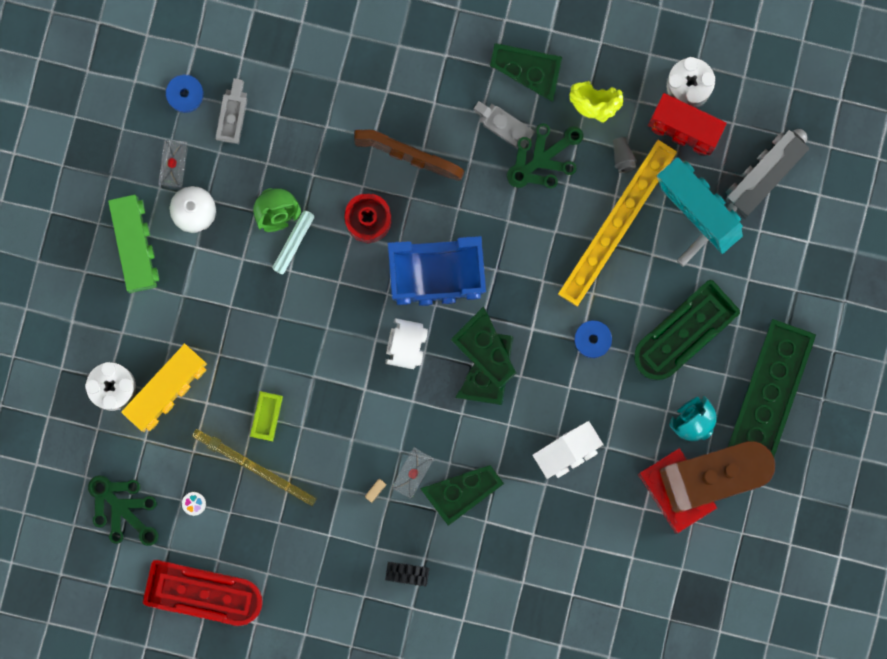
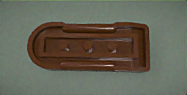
(401, 151)
(717, 475)

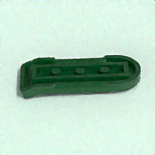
(684, 332)

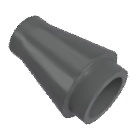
(623, 156)

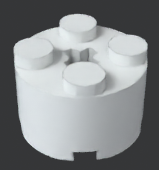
(688, 70)
(405, 344)
(97, 386)

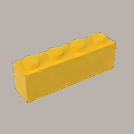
(164, 388)

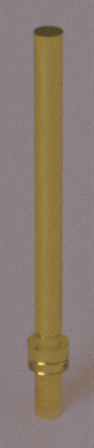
(214, 444)

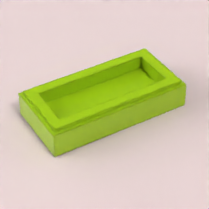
(266, 416)

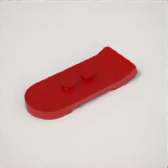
(202, 594)

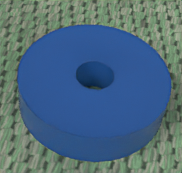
(188, 103)
(603, 336)

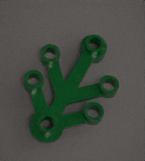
(541, 158)
(120, 507)

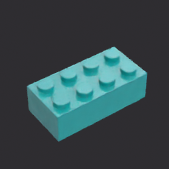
(700, 205)

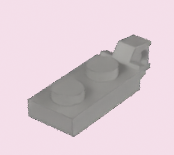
(232, 114)
(503, 124)

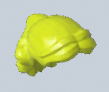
(595, 103)

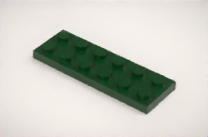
(773, 386)

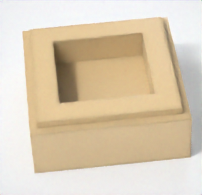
(375, 490)

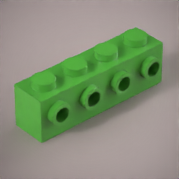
(132, 243)

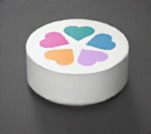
(193, 503)

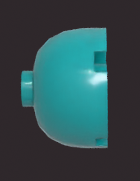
(695, 420)

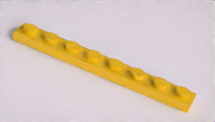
(617, 223)

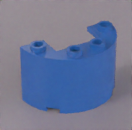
(437, 271)

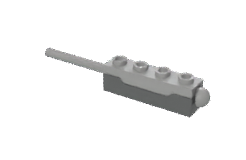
(759, 180)

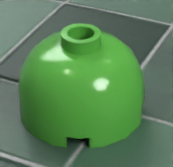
(274, 209)

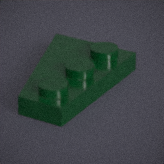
(530, 68)
(484, 348)
(479, 387)
(461, 493)

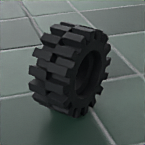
(407, 574)

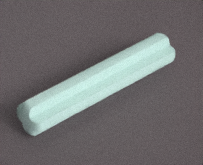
(293, 242)

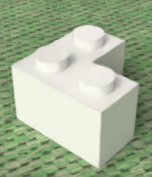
(568, 451)

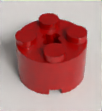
(367, 231)

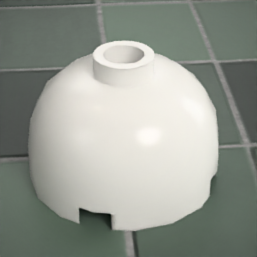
(192, 209)

